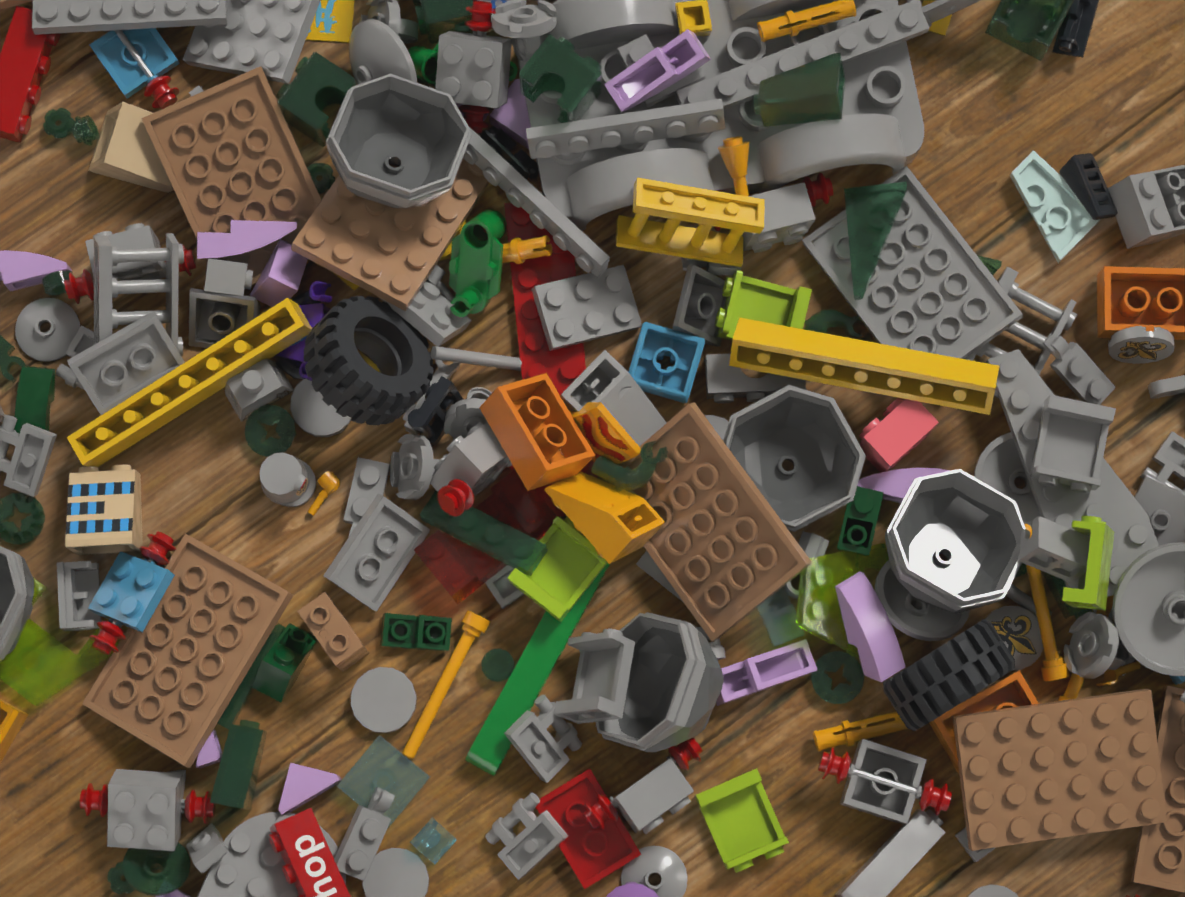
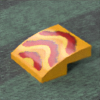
(605, 433)

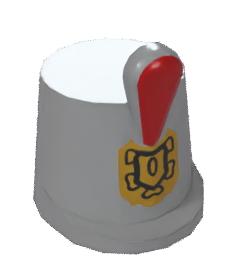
(287, 480)

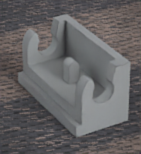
(1054, 549)
(76, 589)

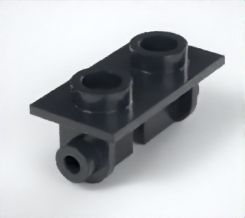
(1076, 28)
(503, 145)

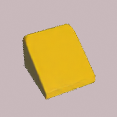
(694, 16)

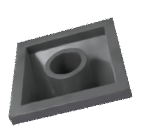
(699, 305)
(218, 315)

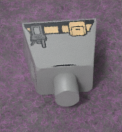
(257, 387)

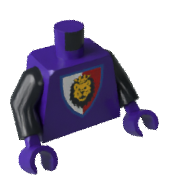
(292, 358)

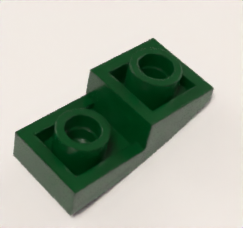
(34, 397)
(416, 632)

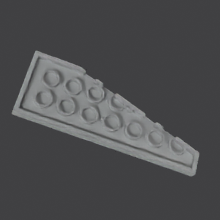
(1022, 400)

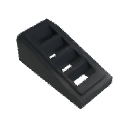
(1088, 185)

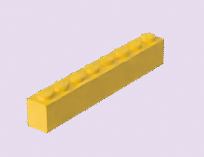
(864, 365)
(189, 384)

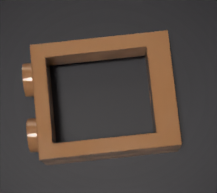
(333, 632)

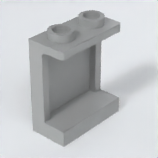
(1071, 443)
(600, 677)

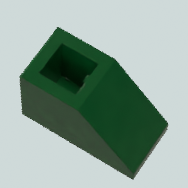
(860, 521)
(284, 662)

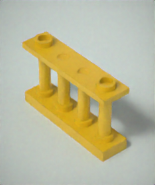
(690, 205)

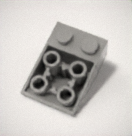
(1150, 206)
(620, 394)

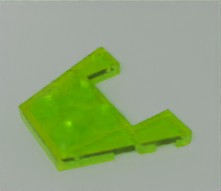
(817, 599)
(43, 664)

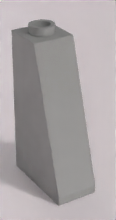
(895, 857)

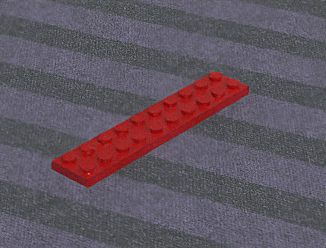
(561, 364)

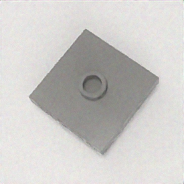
(1164, 508)

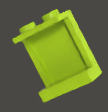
(760, 302)
(1098, 565)
(563, 572)
(741, 821)

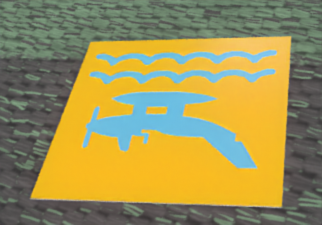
(332, 21)

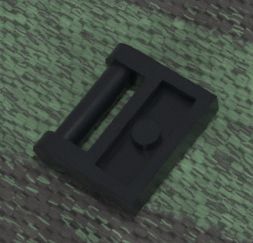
(437, 402)

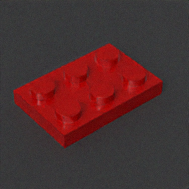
(588, 850)

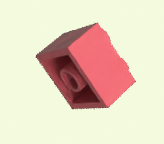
(897, 434)

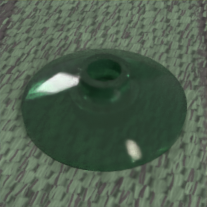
(140, 863)

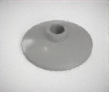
(51, 344)
(661, 861)

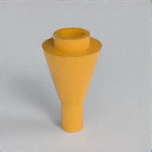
(735, 156)

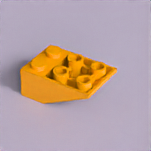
(608, 518)

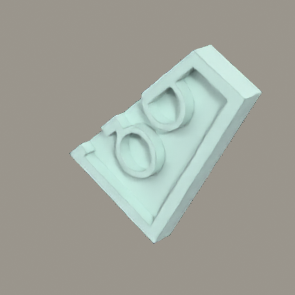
(1052, 205)

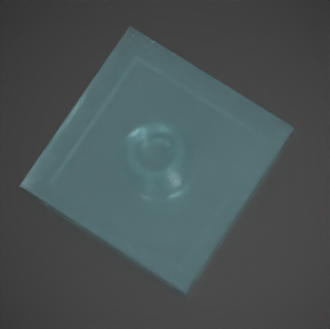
(388, 769)

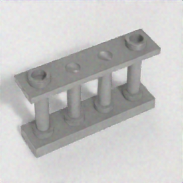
(107, 287)
(1063, 318)

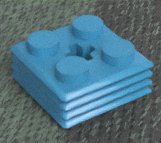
(684, 353)

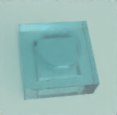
(433, 841)

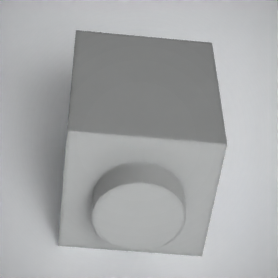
(227, 277)

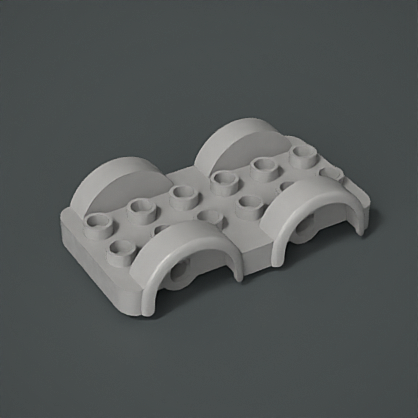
(877, 123)

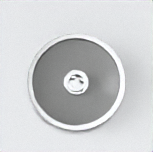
(1152, 609)

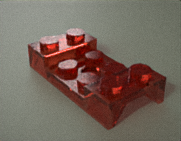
(464, 568)

